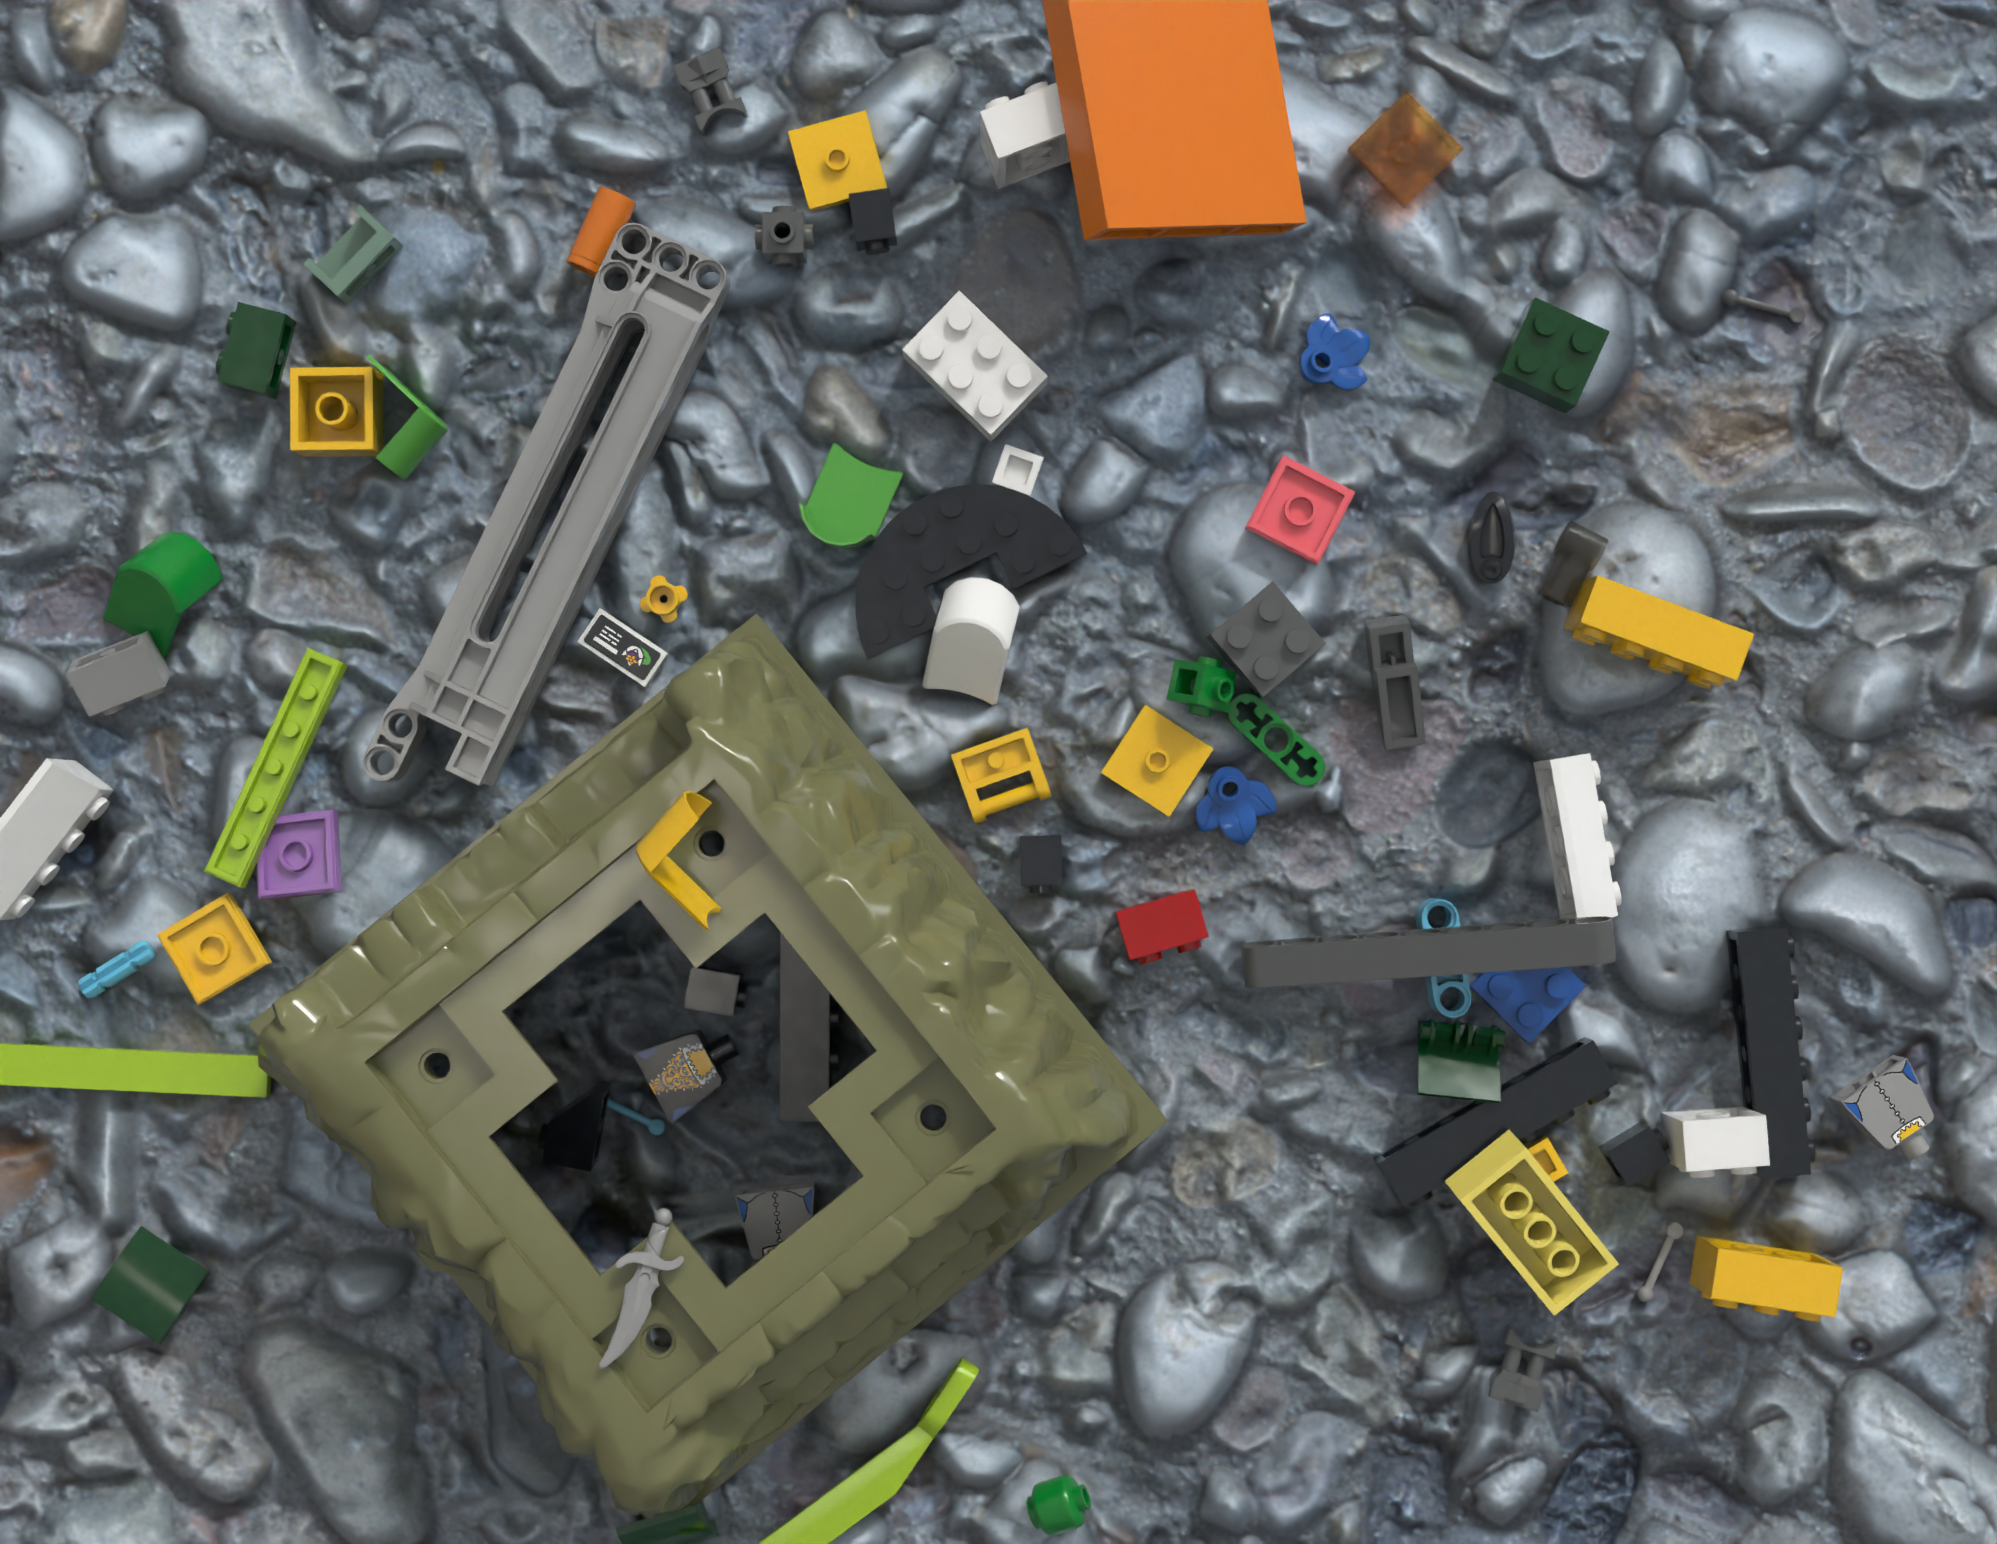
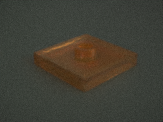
(1405, 149)

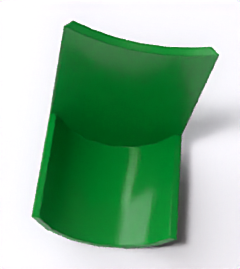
(159, 586)

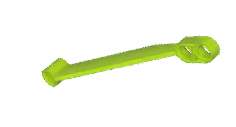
(880, 1476)

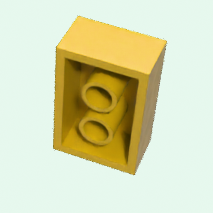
(1765, 1278)

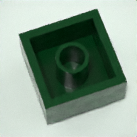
(1550, 355)

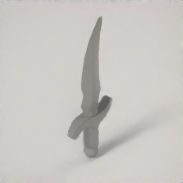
(641, 1287)

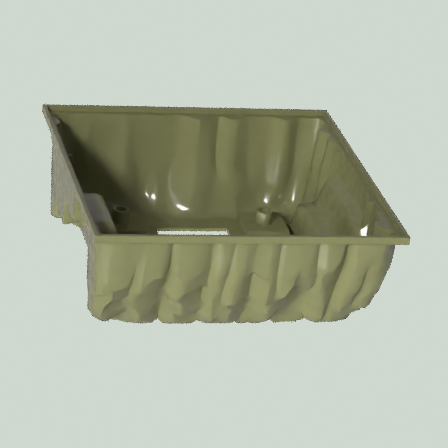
(886, 928)

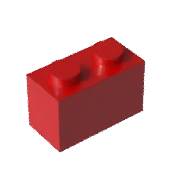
(1161, 926)

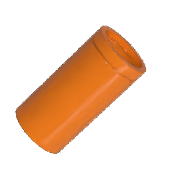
(604, 218)

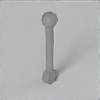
(1673, 1231)

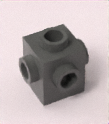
(786, 251)

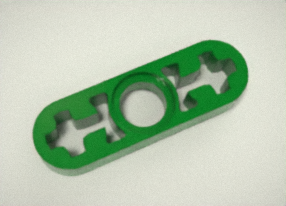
(1304, 753)

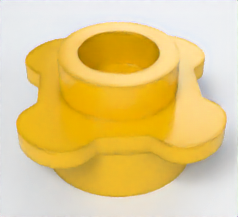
(661, 587)

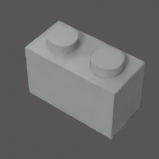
(119, 674)

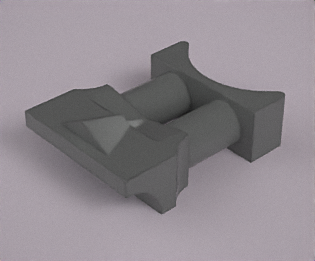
(703, 74)
(1520, 1387)

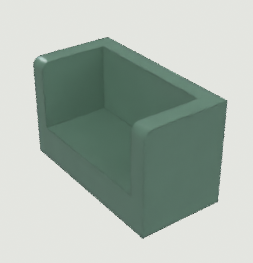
(355, 257)

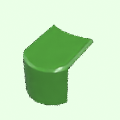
(415, 437)
(849, 500)

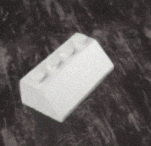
(44, 826)
(1576, 837)

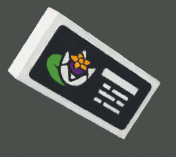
(623, 647)

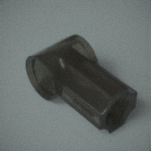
(1576, 554)

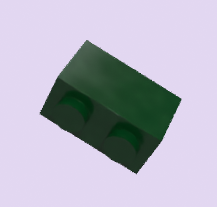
(255, 350)

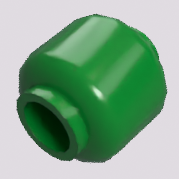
(1058, 1505)

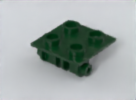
(1459, 1061)

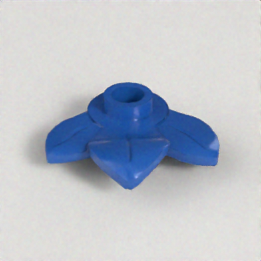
(1339, 352)
(1237, 810)

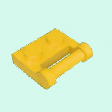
(996, 762)

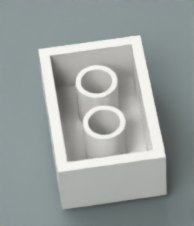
(1024, 134)
(975, 366)

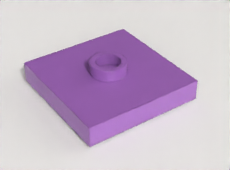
(301, 857)

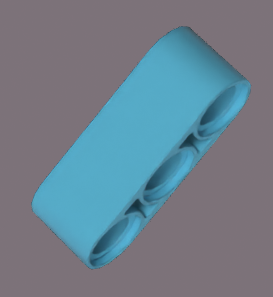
(1437, 984)

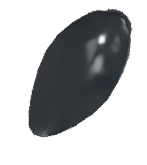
(1492, 539)

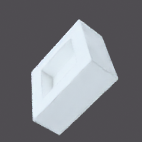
(1017, 470)

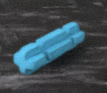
(117, 969)

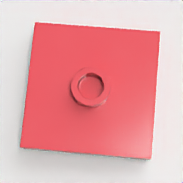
(1300, 510)

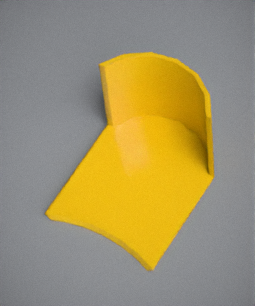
(660, 840)

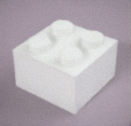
(1716, 1140)

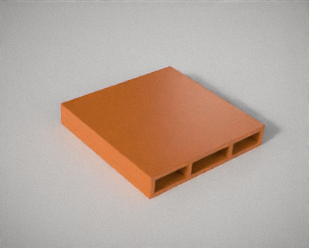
(1174, 118)

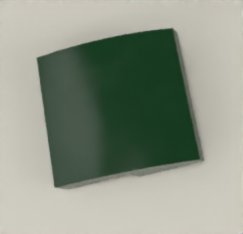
(150, 1285)
(676, 1527)

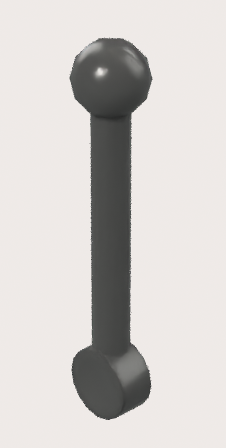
(1795, 315)

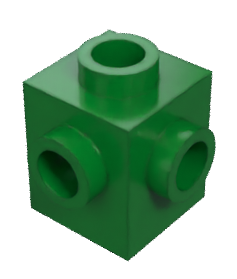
(1201, 686)

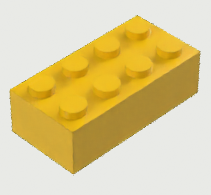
(1658, 632)

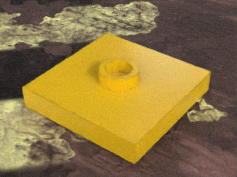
(836, 160)
(1157, 760)
(214, 948)

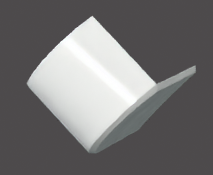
(972, 639)

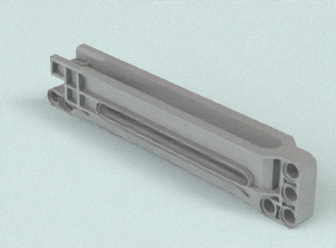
(493, 685)

